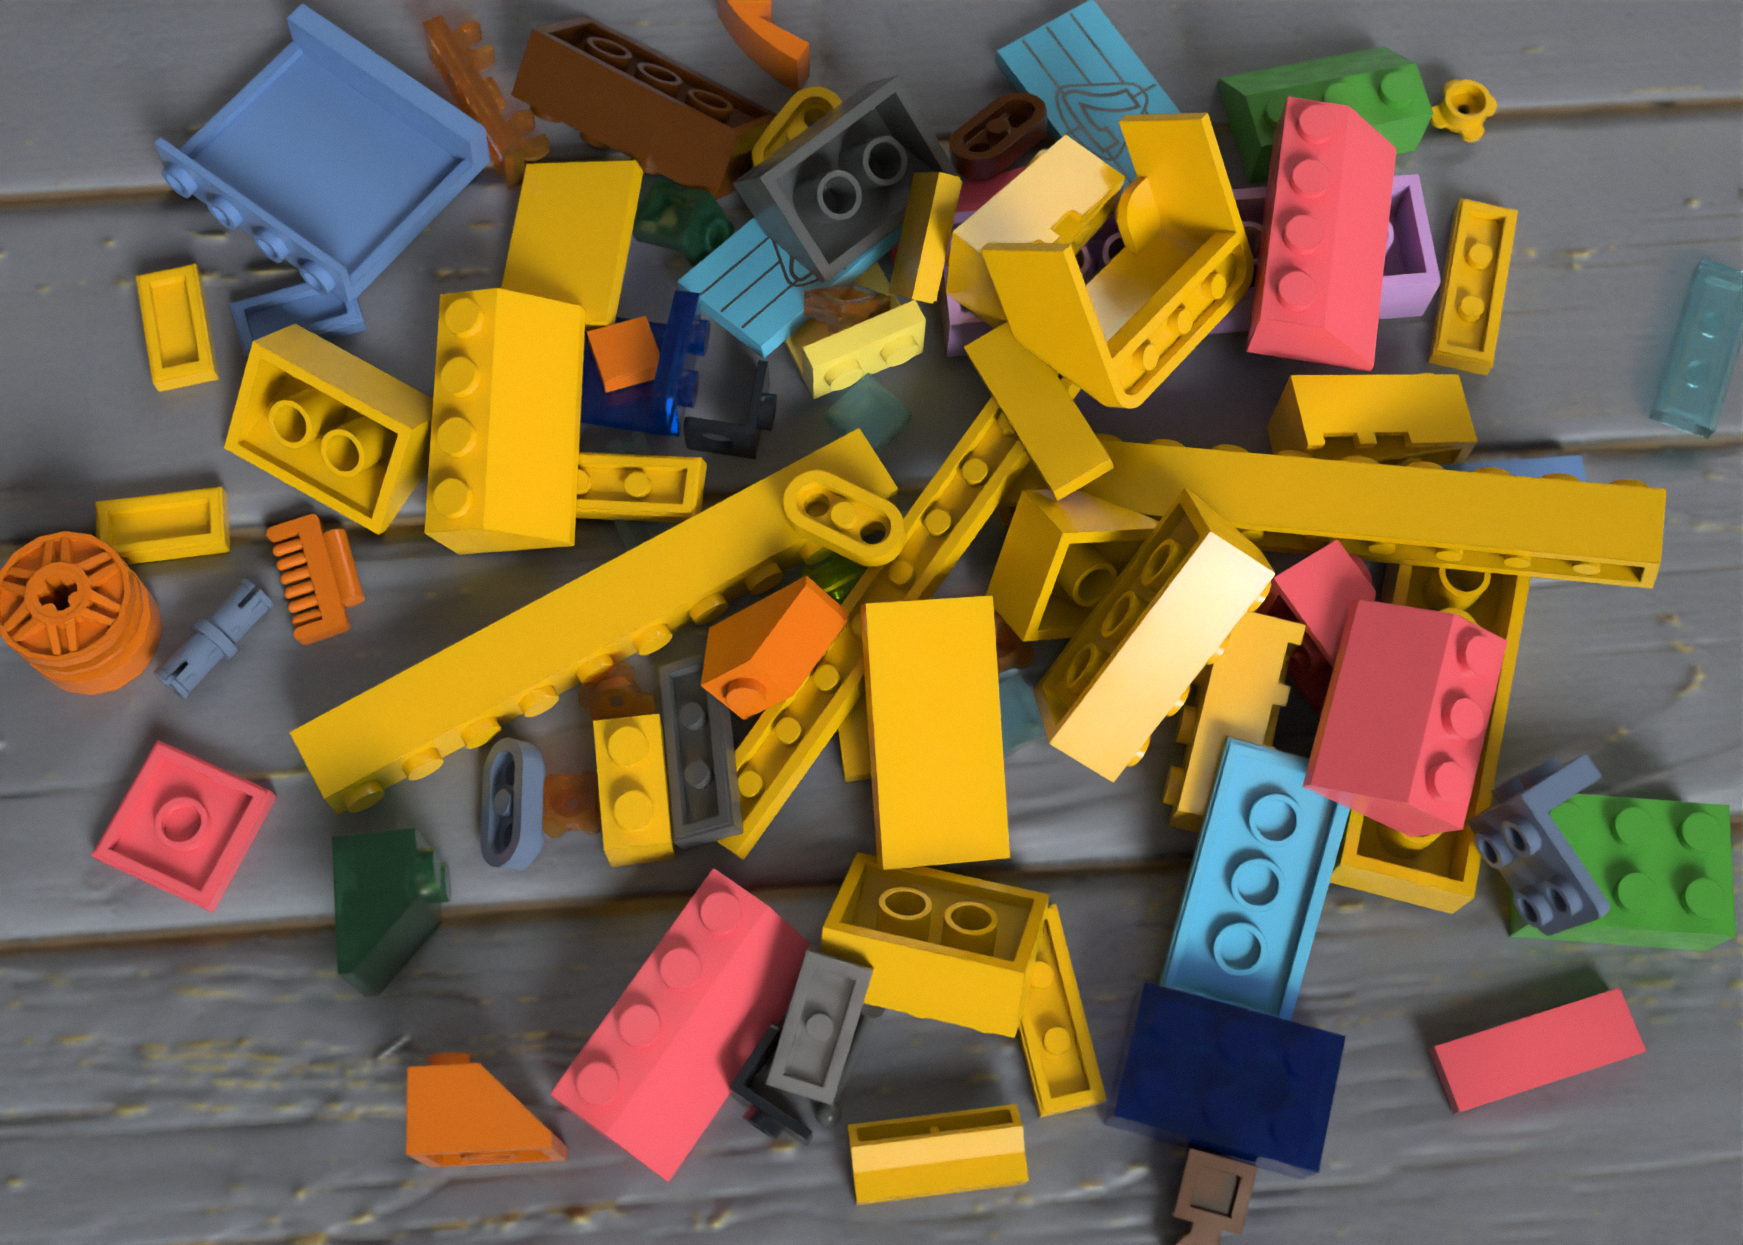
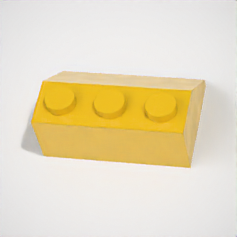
(331, 426)
(939, 942)

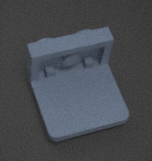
(1532, 853)

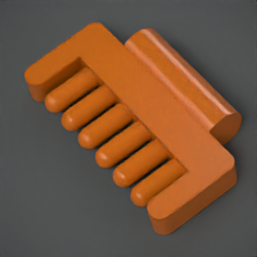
(331, 574)

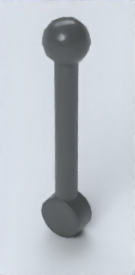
(829, 1114)

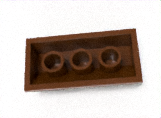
(640, 104)

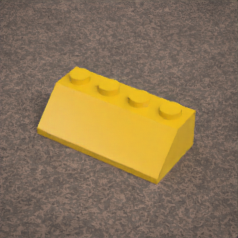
(505, 422)
(1151, 637)

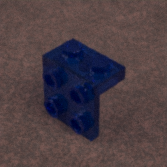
(659, 403)

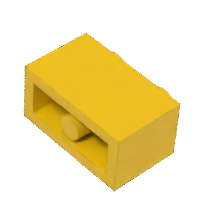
(633, 790)

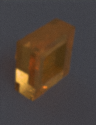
(844, 305)

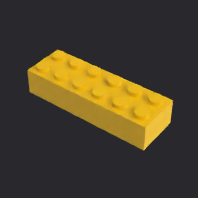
(1439, 867)

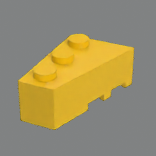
(1233, 699)

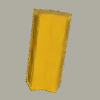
(937, 1154)

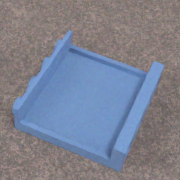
(329, 158)

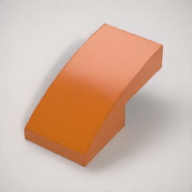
(766, 44)

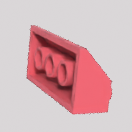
(1323, 238)
(686, 1026)

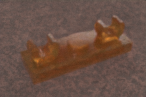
(482, 97)

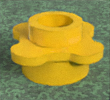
(1470, 97)

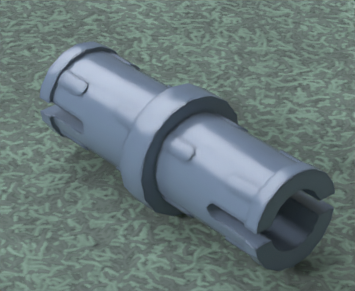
(213, 638)

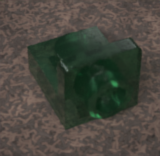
(682, 221)

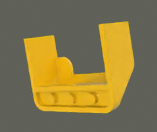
(1160, 294)

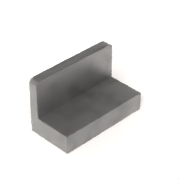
(819, 1025)

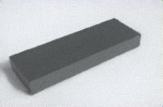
(698, 757)

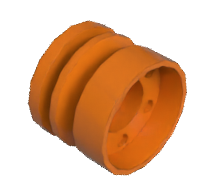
(105, 631)

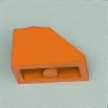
(770, 647)

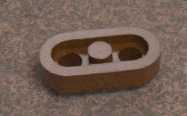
(998, 135)

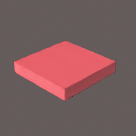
(184, 826)

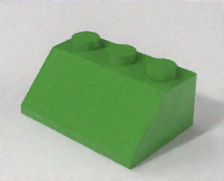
(1372, 82)

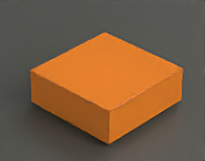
(624, 353)

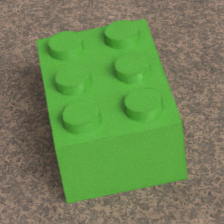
(1657, 866)

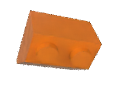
(470, 1118)

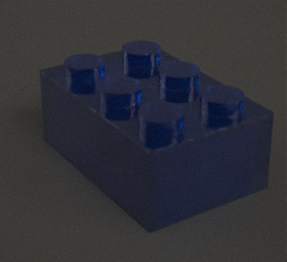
(1225, 1080)

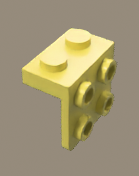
(842, 358)

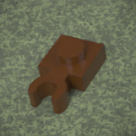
(1212, 1196)

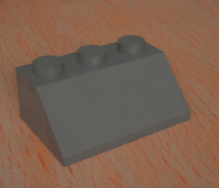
(844, 178)

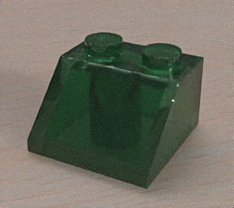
(384, 903)

